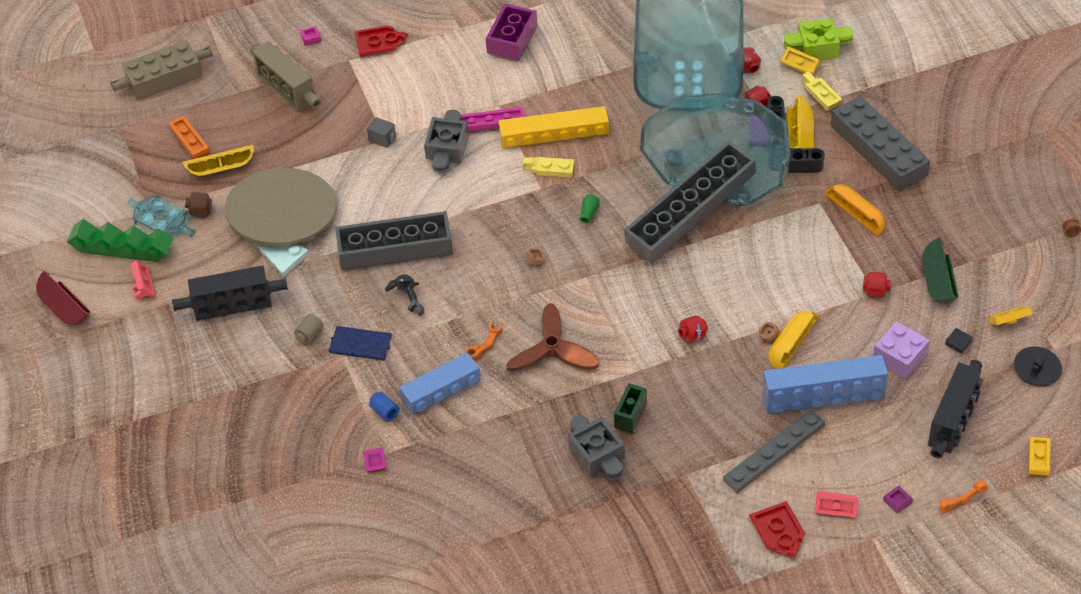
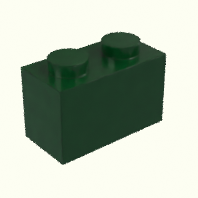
(630, 408)

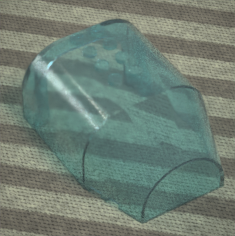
(687, 49)

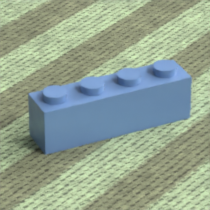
(440, 383)

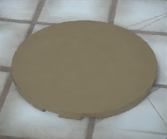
(280, 207)

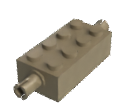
(162, 69)
(284, 76)

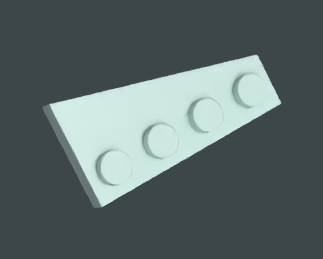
(284, 258)

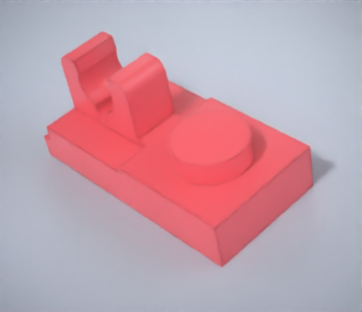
(144, 283)
(836, 504)

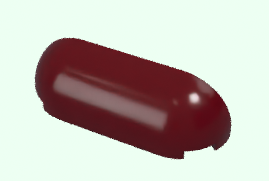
(61, 300)

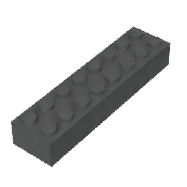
(690, 201)

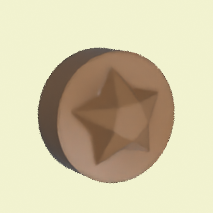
(535, 256)
(768, 332)

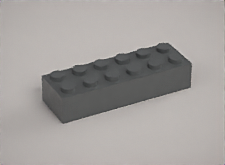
(880, 143)
(393, 240)

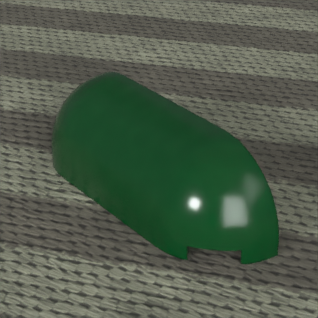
(939, 272)

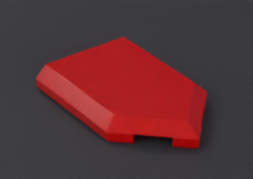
(378, 40)
(779, 529)

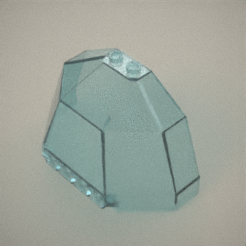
(698, 125)

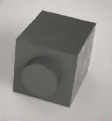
(381, 132)

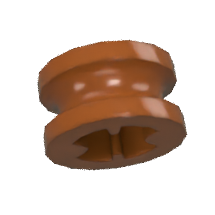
(1071, 227)

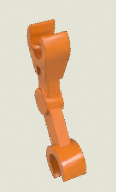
(478, 350)
(949, 503)

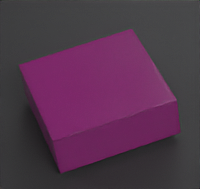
(898, 499)

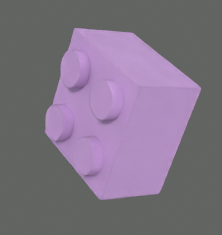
(902, 349)

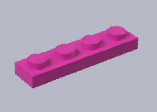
(490, 119)

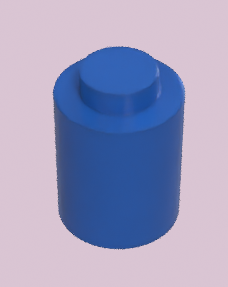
(384, 406)

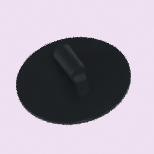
(1037, 366)

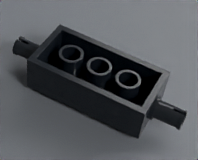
(229, 293)
(955, 408)

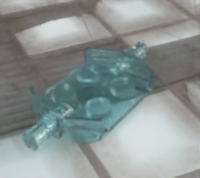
(172, 221)

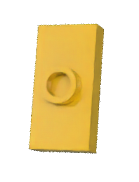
(799, 61)
(1010, 316)
(1039, 456)

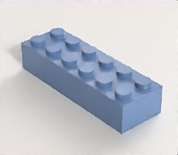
(824, 384)

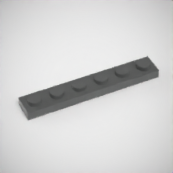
(773, 451)

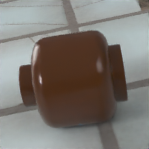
(198, 204)

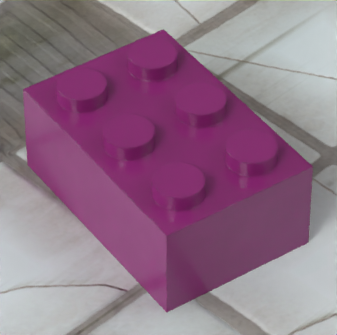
(511, 32)

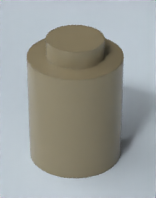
(308, 329)

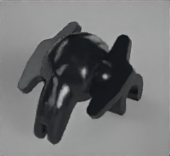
(407, 284)

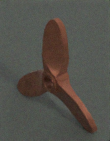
(553, 346)

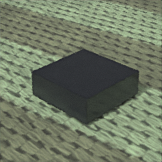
(958, 340)

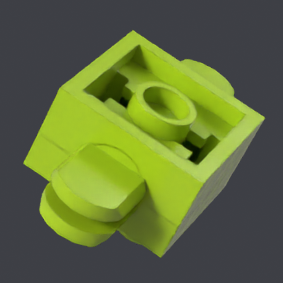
(819, 38)

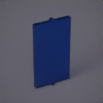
(360, 343)

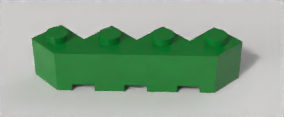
(113, 242)

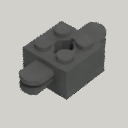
(446, 140)
(596, 447)

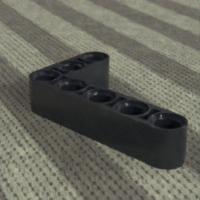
(801, 160)

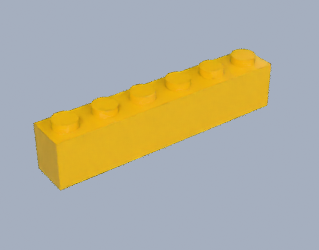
(554, 127)

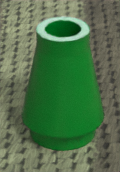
(589, 207)

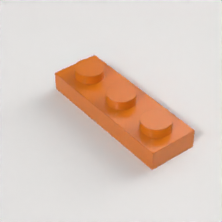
(189, 137)

